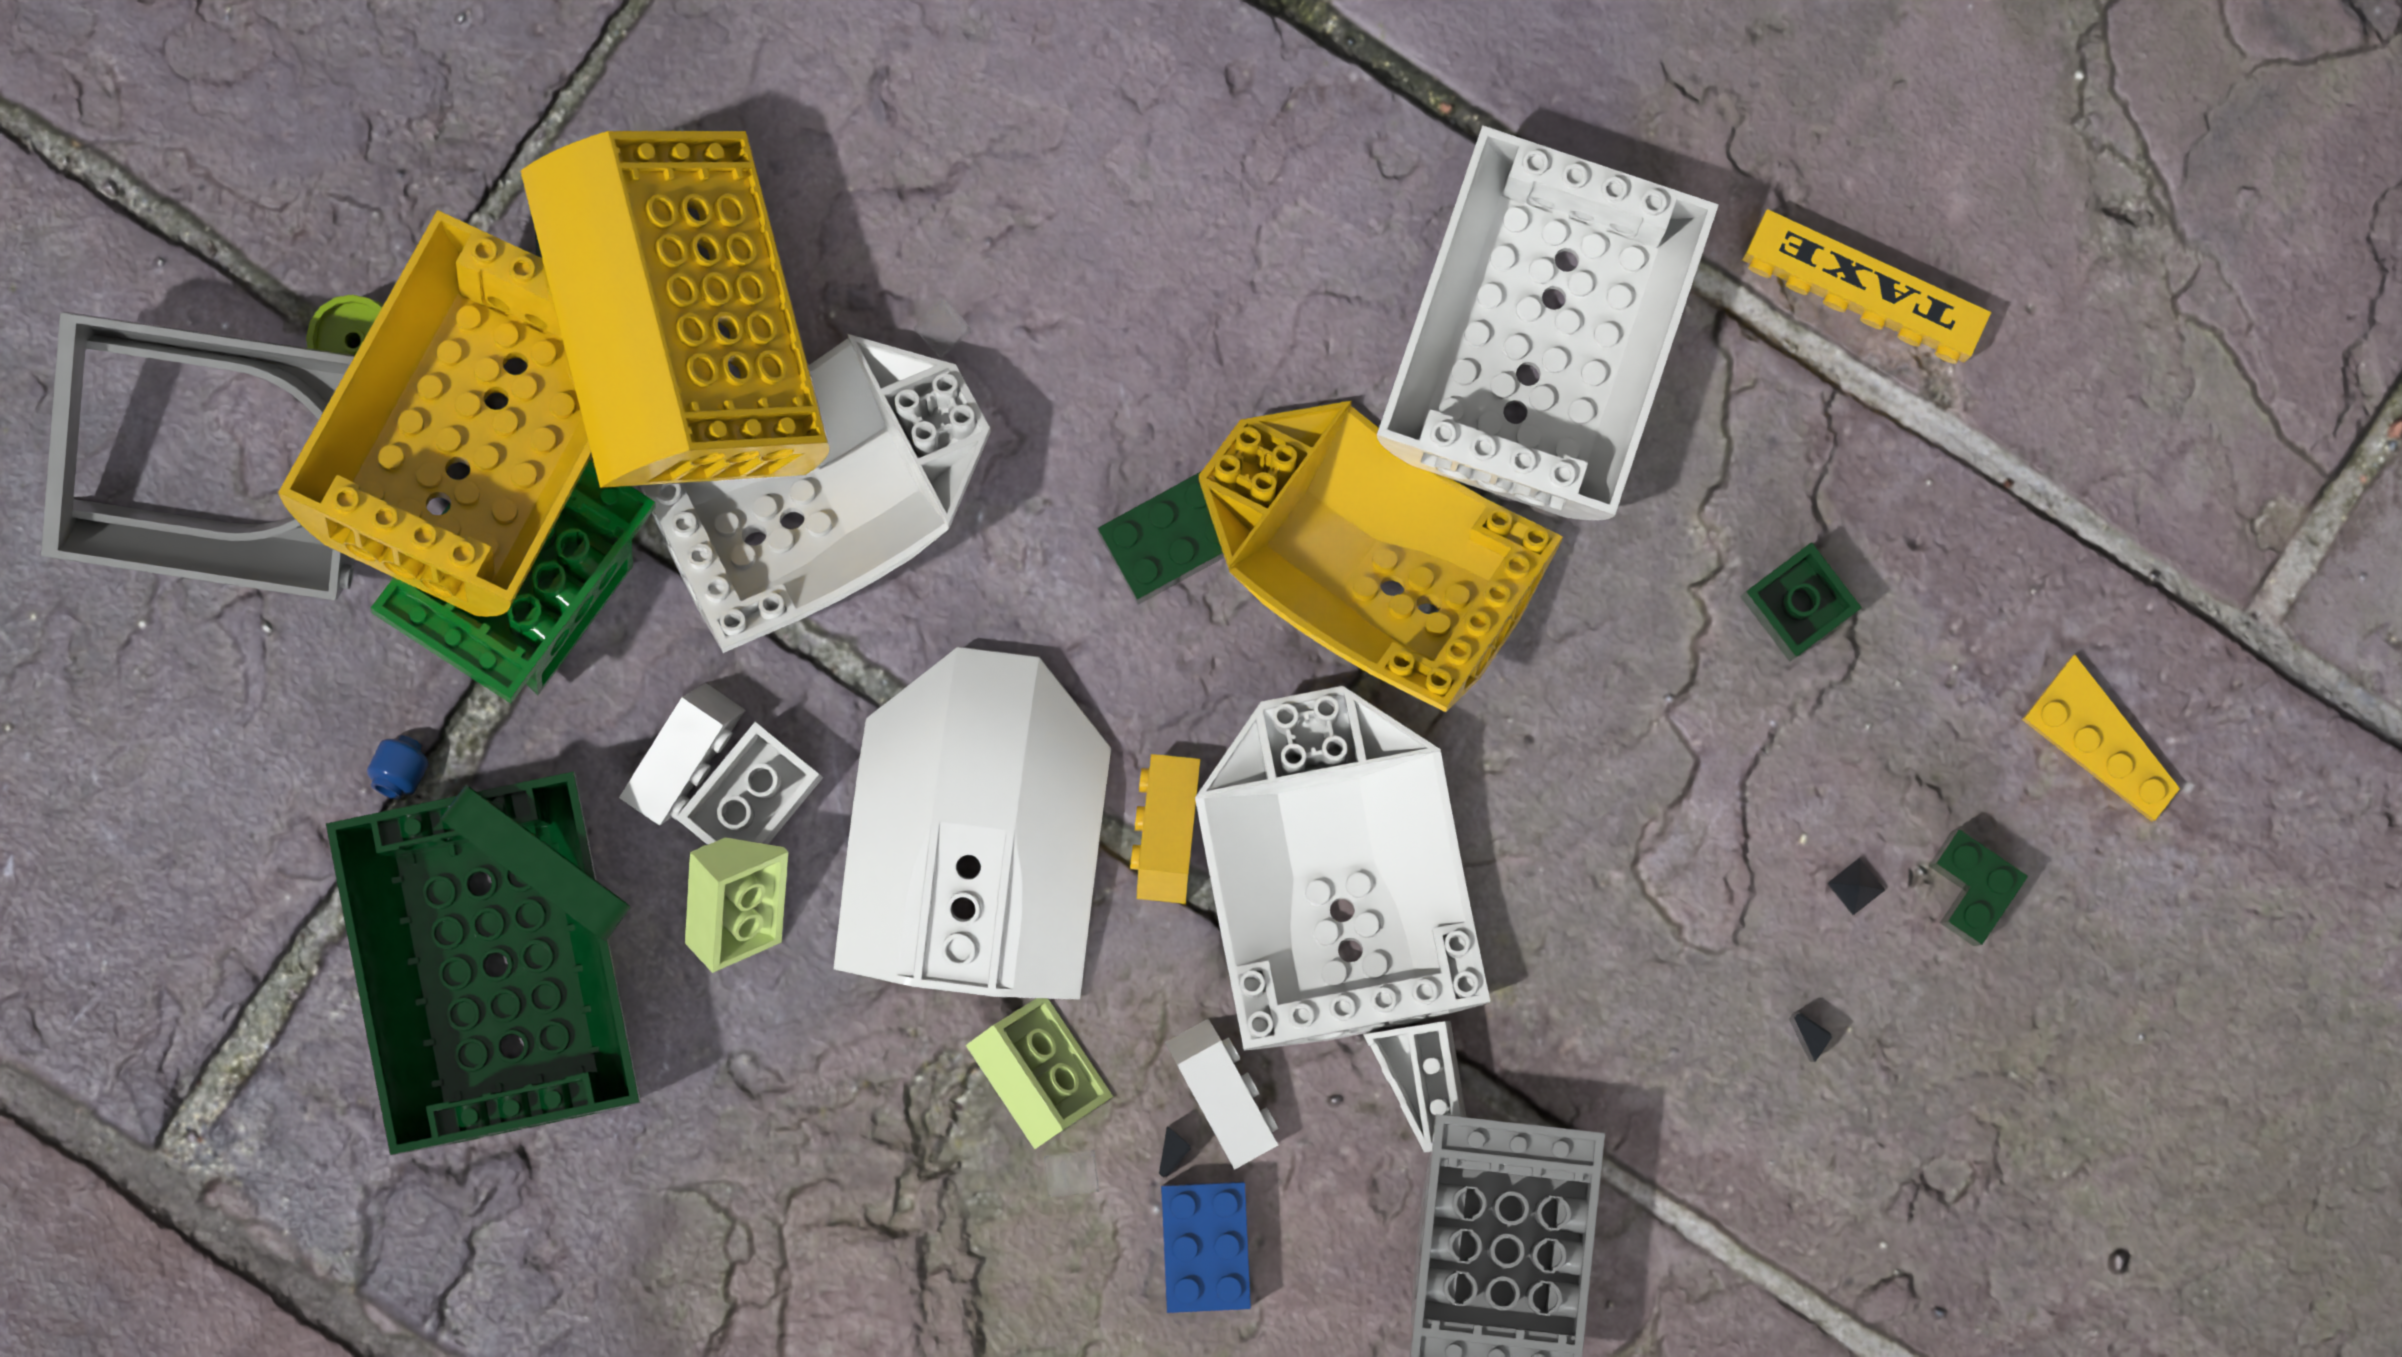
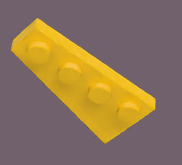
(2094, 734)

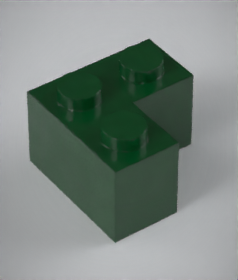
(1985, 882)

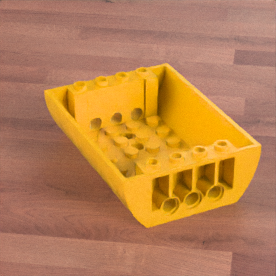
(647, 308)
(420, 405)

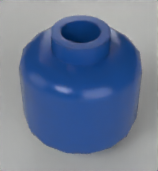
(397, 767)

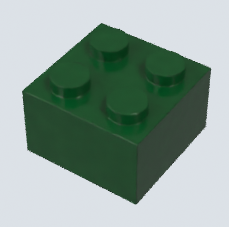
(1800, 601)

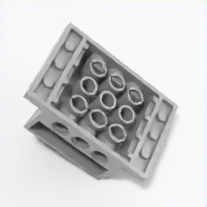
(1505, 1240)

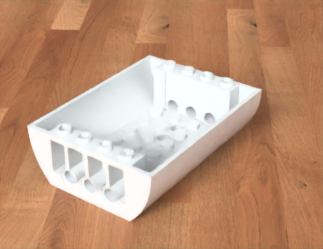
(1593, 355)

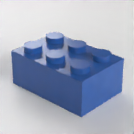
(1205, 1247)

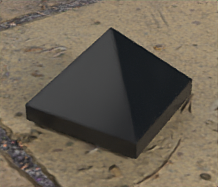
(1856, 886)

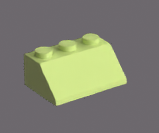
(735, 900)
(1039, 1071)

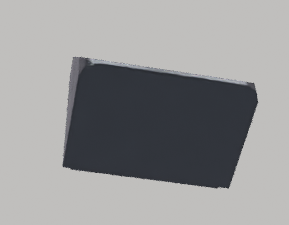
(1811, 1035)
(1173, 1152)

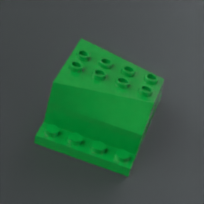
(555, 606)

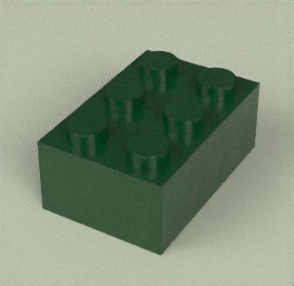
(1163, 540)

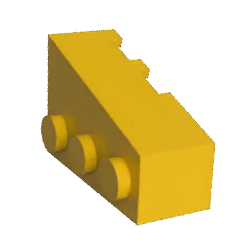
(1165, 828)

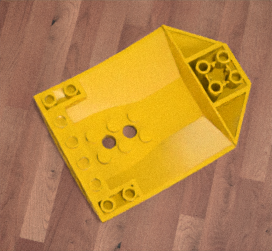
(1328, 515)

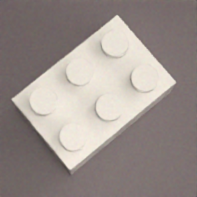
(750, 791)

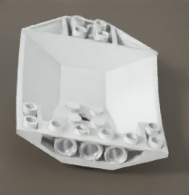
(893, 479)
(989, 766)
(1324, 808)

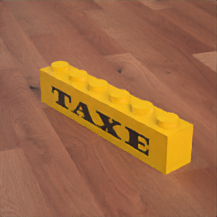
(1866, 287)

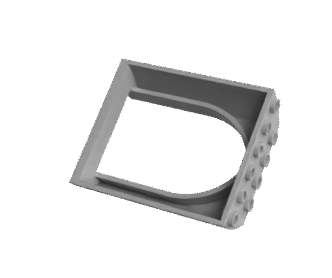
(257, 556)

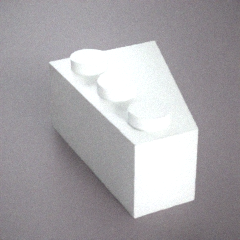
(682, 753)
(1422, 1073)
(1223, 1093)

